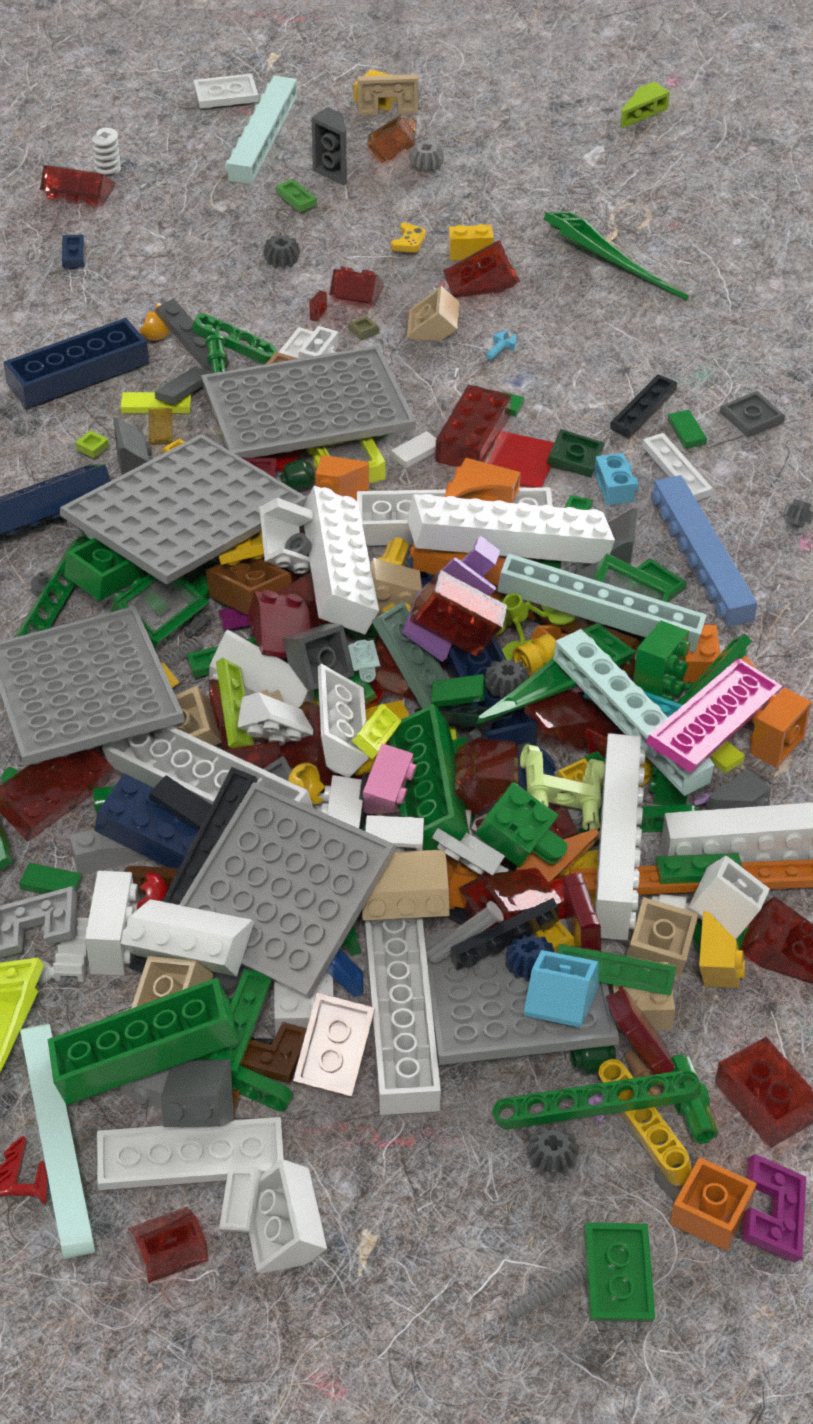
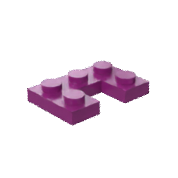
(784, 1229)

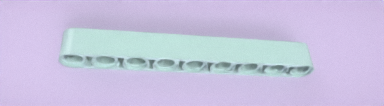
(57, 1146)

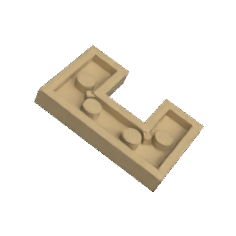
(400, 86)

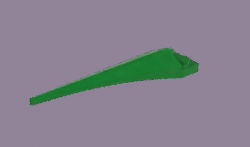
(582, 235)
(553, 679)

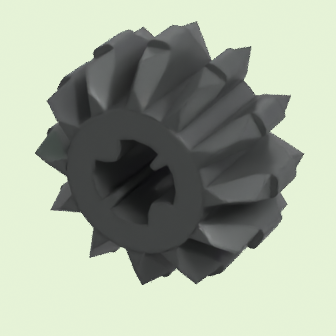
(281, 251)
(505, 677)
(552, 1151)

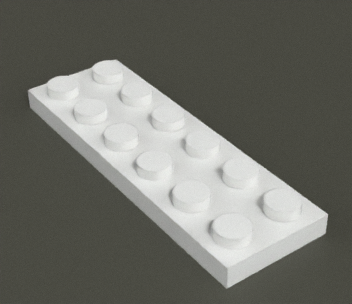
(185, 1153)

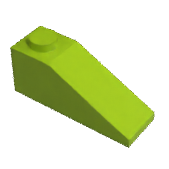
(645, 103)

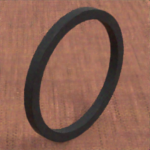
(363, 815)

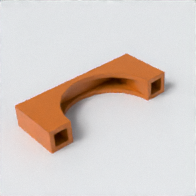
(470, 481)

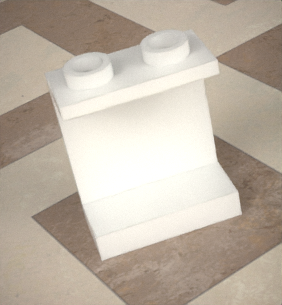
(278, 523)

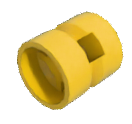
(535, 653)

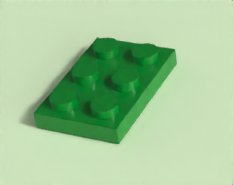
(618, 1272)

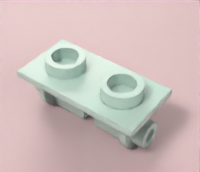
(364, 659)

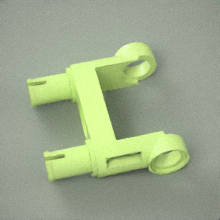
(579, 795)

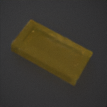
(160, 426)

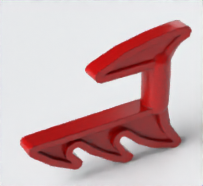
(11, 1170)

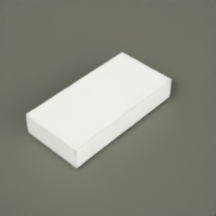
(414, 449)
(240, 1200)

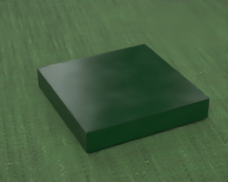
(575, 453)

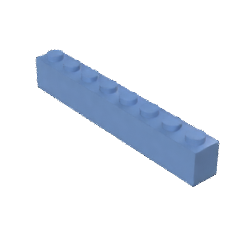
(704, 551)

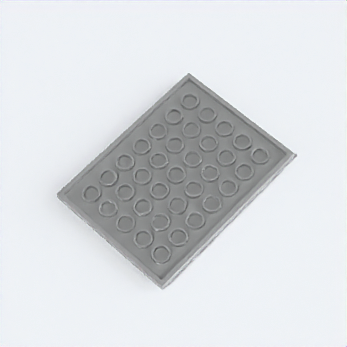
(307, 402)
(84, 686)

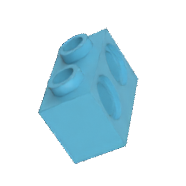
(615, 478)

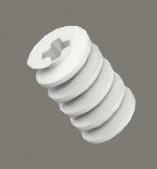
(106, 151)

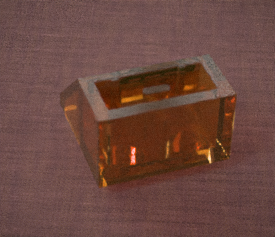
(393, 137)

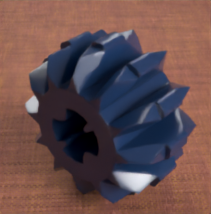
(523, 954)

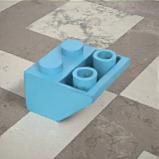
(561, 988)

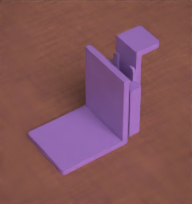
(469, 570)

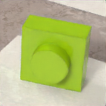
(92, 444)

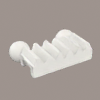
(71, 956)

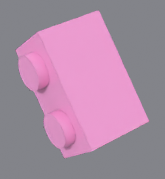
(387, 780)

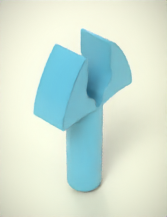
(501, 343)

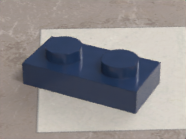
(73, 251)

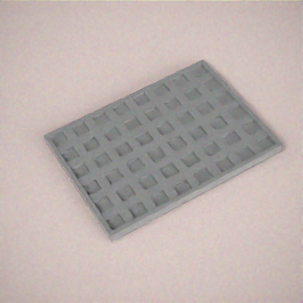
(179, 508)

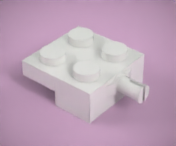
(311, 343)
(473, 851)

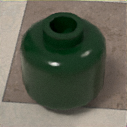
(298, 475)
(590, 1059)

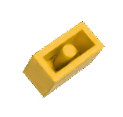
(468, 240)

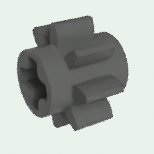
(798, 513)

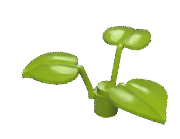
(518, 611)

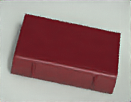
(580, 913)
(640, 1032)

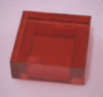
(318, 305)

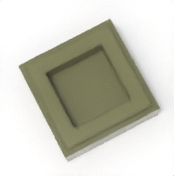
(363, 328)

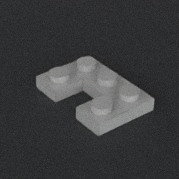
(52, 909)

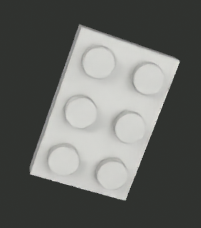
(225, 91)

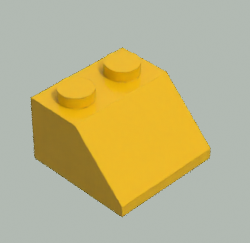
(720, 958)

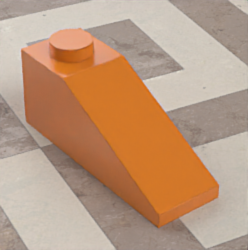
(576, 848)

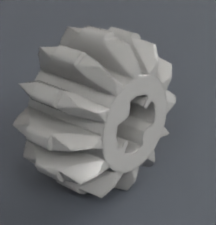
(426, 155)

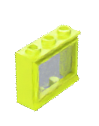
(361, 450)

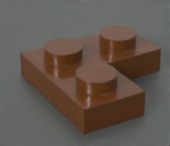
(280, 1058)

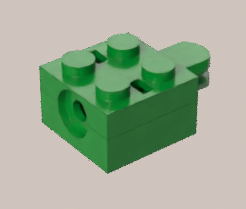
(521, 826)

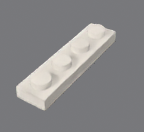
(675, 464)

